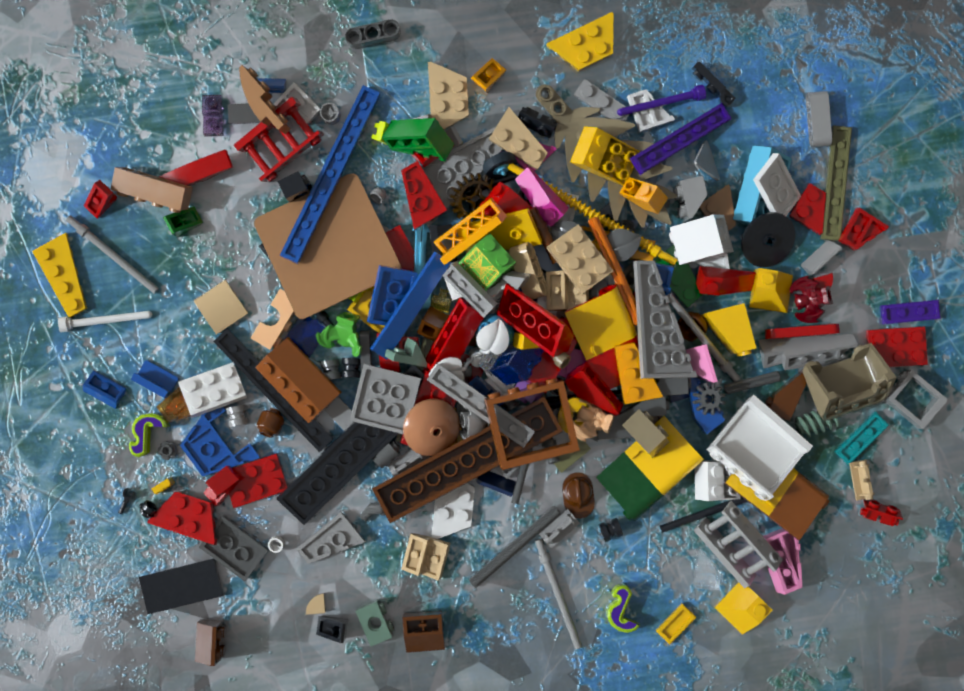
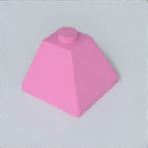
(702, 363)

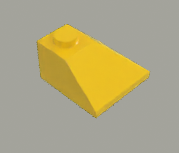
(771, 290)
(743, 608)

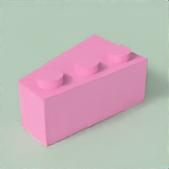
(789, 573)

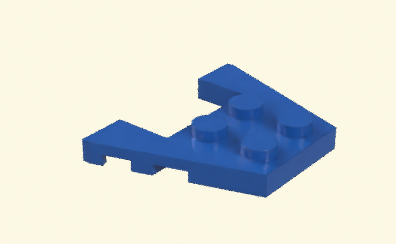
(209, 450)

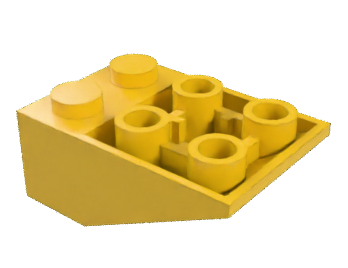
(604, 155)

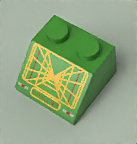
(487, 262)

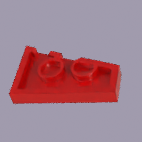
(421, 196)

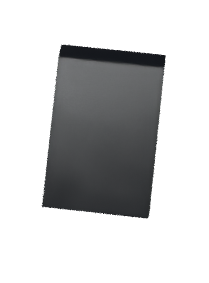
(332, 628)

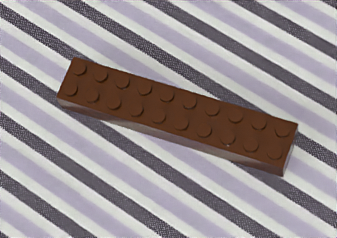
(461, 463)

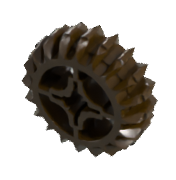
(476, 190)

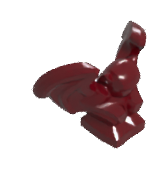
(811, 298)

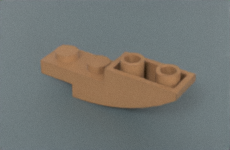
(259, 100)

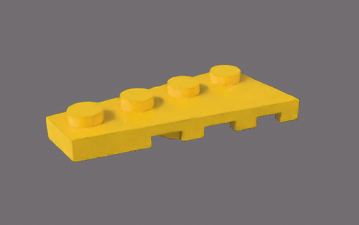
(60, 270)

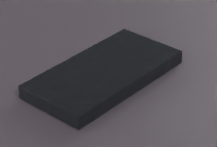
(181, 586)

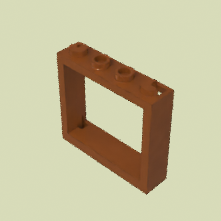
(538, 455)

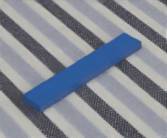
(410, 305)

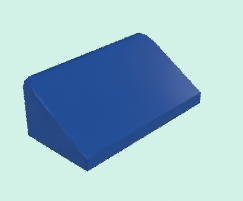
(275, 84)
(104, 389)

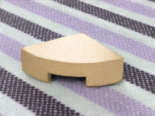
(316, 605)

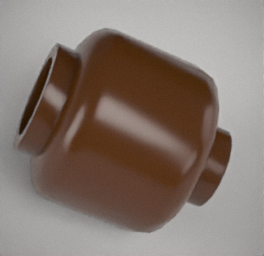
(270, 423)

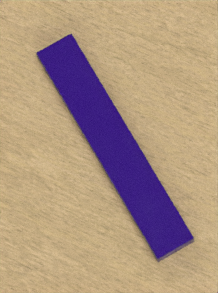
(680, 139)

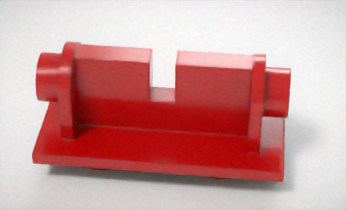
(889, 514)

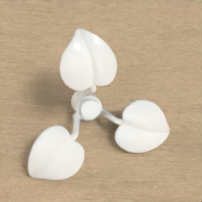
(491, 338)

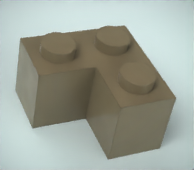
(649, 436)

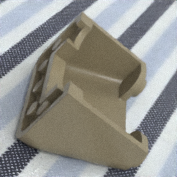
(849, 383)

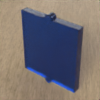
(304, 334)

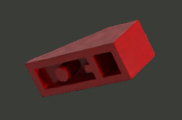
(723, 281)
(591, 388)

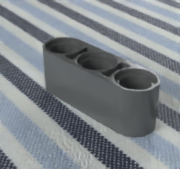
(363, 31)

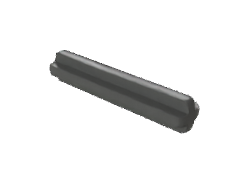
(752, 382)

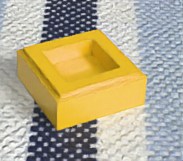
(163, 485)

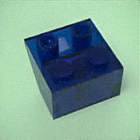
(516, 365)

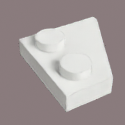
(307, 109)
(648, 118)

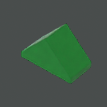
(183, 222)

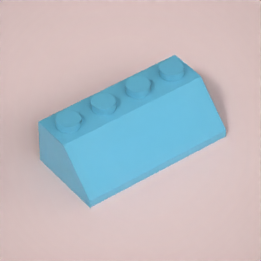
(750, 201)

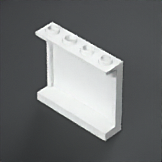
(758, 448)

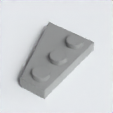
(330, 539)

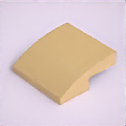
(562, 292)
(220, 306)
(425, 556)

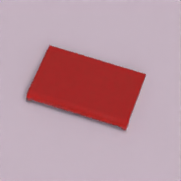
(401, 247)

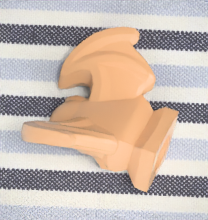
(593, 420)

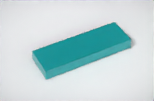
(861, 438)

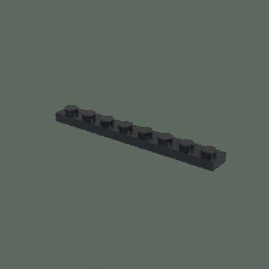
(246, 362)

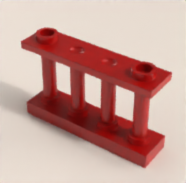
(261, 132)

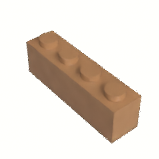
(151, 188)

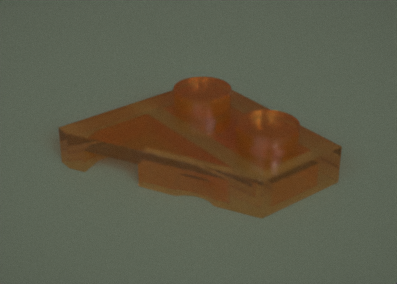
(174, 407)

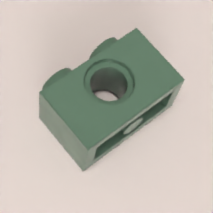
(375, 634)

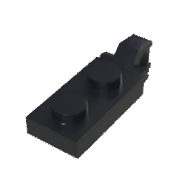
(714, 84)

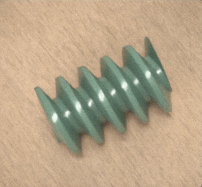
(813, 423)

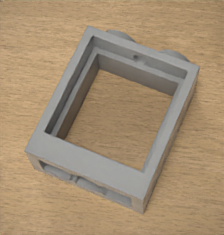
(930, 410)

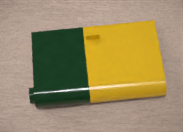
(640, 480)

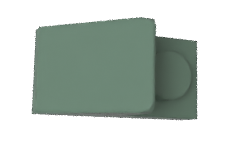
(409, 355)

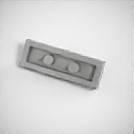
(597, 98)
(469, 289)

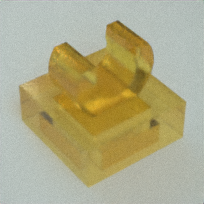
(441, 302)

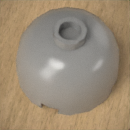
(469, 421)

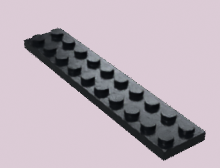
(336, 466)

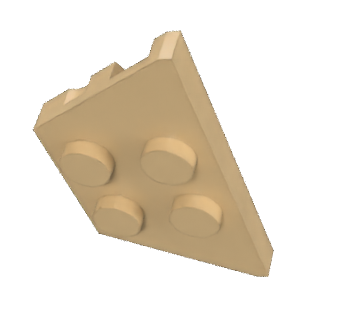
(447, 95)

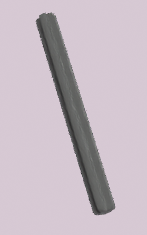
(515, 546)

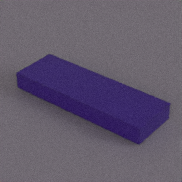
(910, 312)

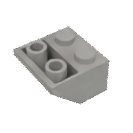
(690, 197)

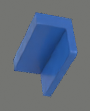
(155, 379)

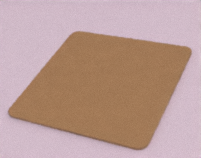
(340, 254)

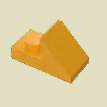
(488, 75)

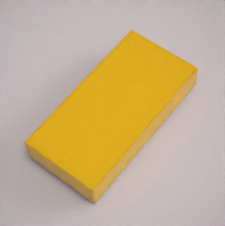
(675, 623)

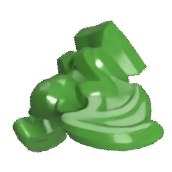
(343, 332)

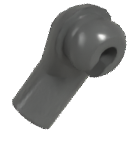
(372, 508)

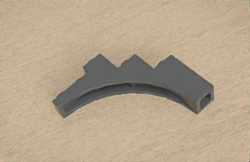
(654, 407)

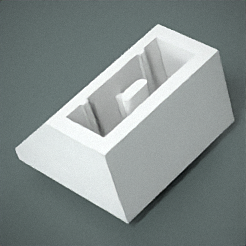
(710, 482)

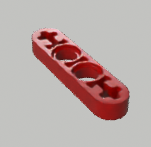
(802, 331)

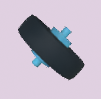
(498, 164)

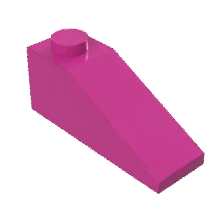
(542, 196)

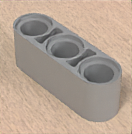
(818, 119)

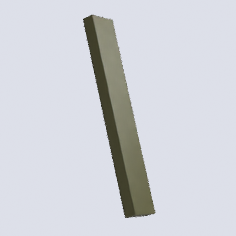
(836, 182)

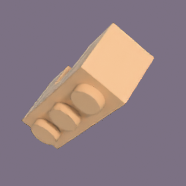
(271, 335)

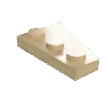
(516, 138)

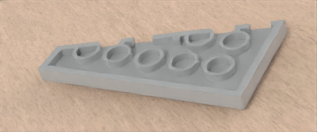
(461, 161)
(659, 334)

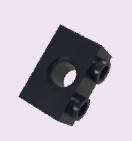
(295, 186)

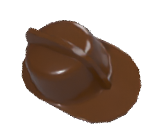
(578, 495)

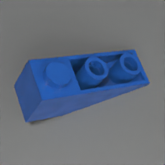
(705, 422)

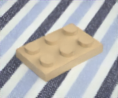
(579, 259)

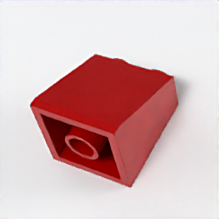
(506, 199)

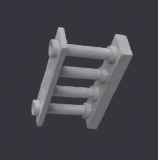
(726, 553)

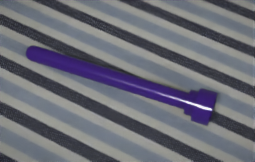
(697, 93)

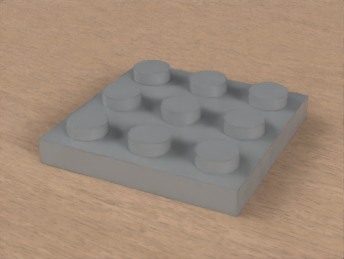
(384, 398)

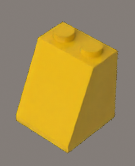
(732, 329)

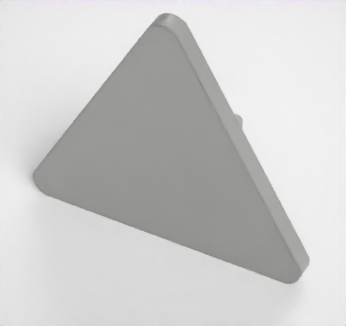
(705, 161)

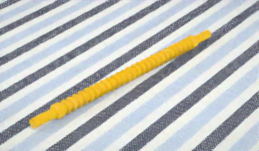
(655, 250)

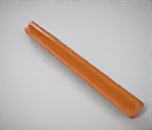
(617, 274)

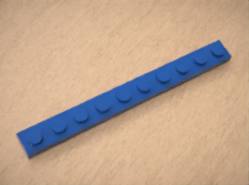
(330, 174)

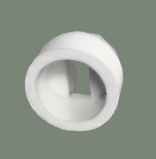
(276, 547)

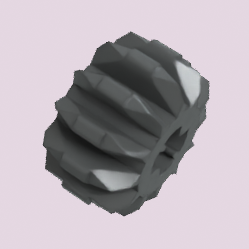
(708, 391)

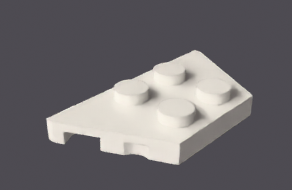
(453, 511)

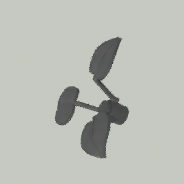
(622, 242)

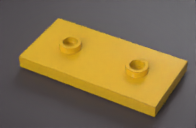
(514, 230)

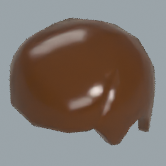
(686, 332)

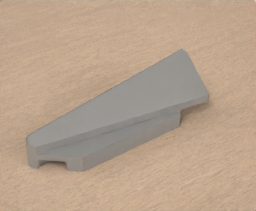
(798, 351)

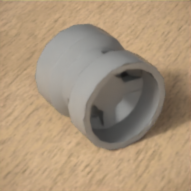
(327, 111)
(236, 415)

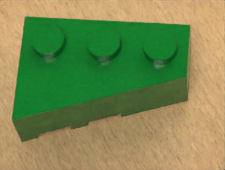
(418, 136)

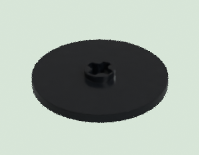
(780, 243)

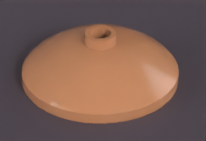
(424, 419)

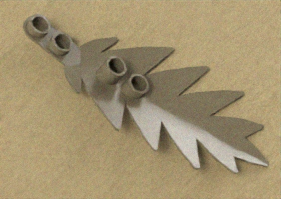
(571, 126)

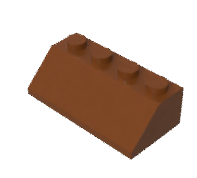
(298, 380)

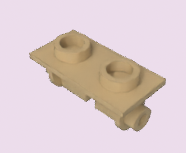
(861, 480)

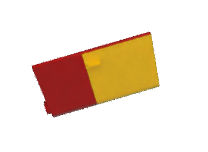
(601, 326)

